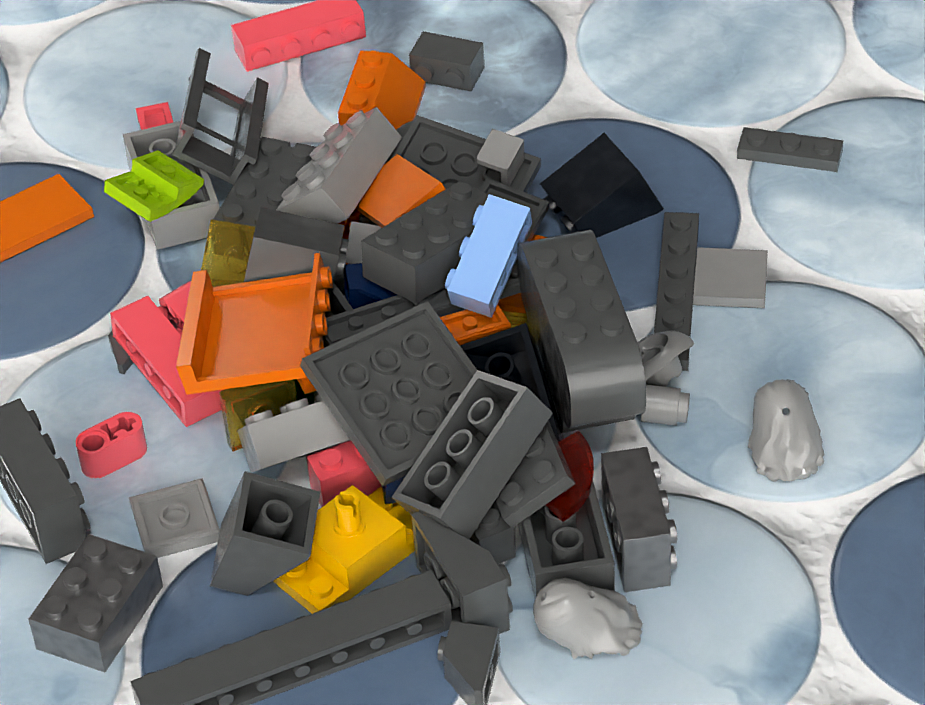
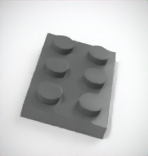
(536, 480)

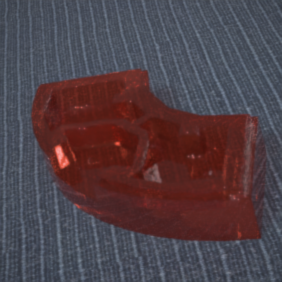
(581, 465)

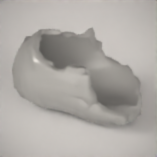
(787, 444)
(587, 618)

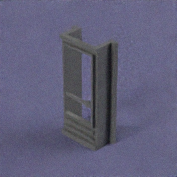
(247, 128)

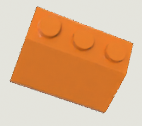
(383, 83)

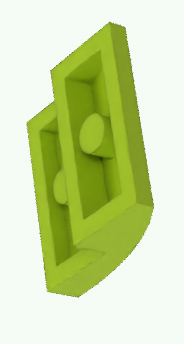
(154, 185)

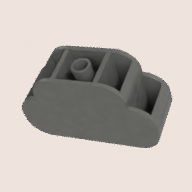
(581, 331)

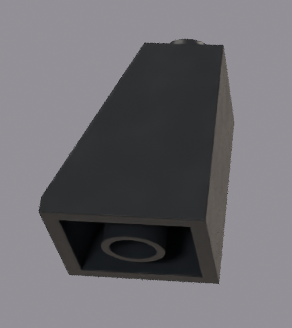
(599, 190)

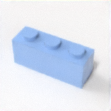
(488, 255)

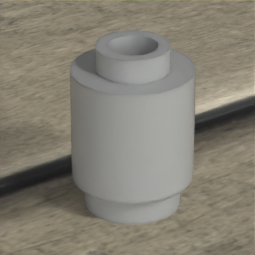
(665, 405)

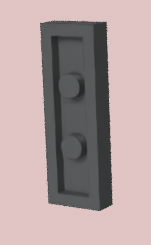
(790, 149)

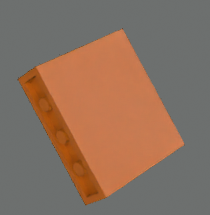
(252, 329)

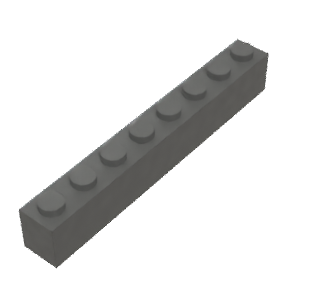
(304, 648)

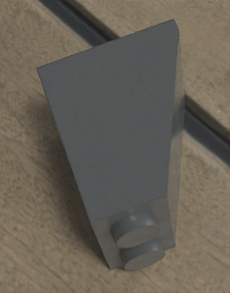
(287, 245)
(263, 533)

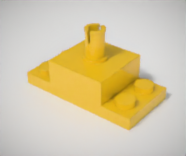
(352, 547)

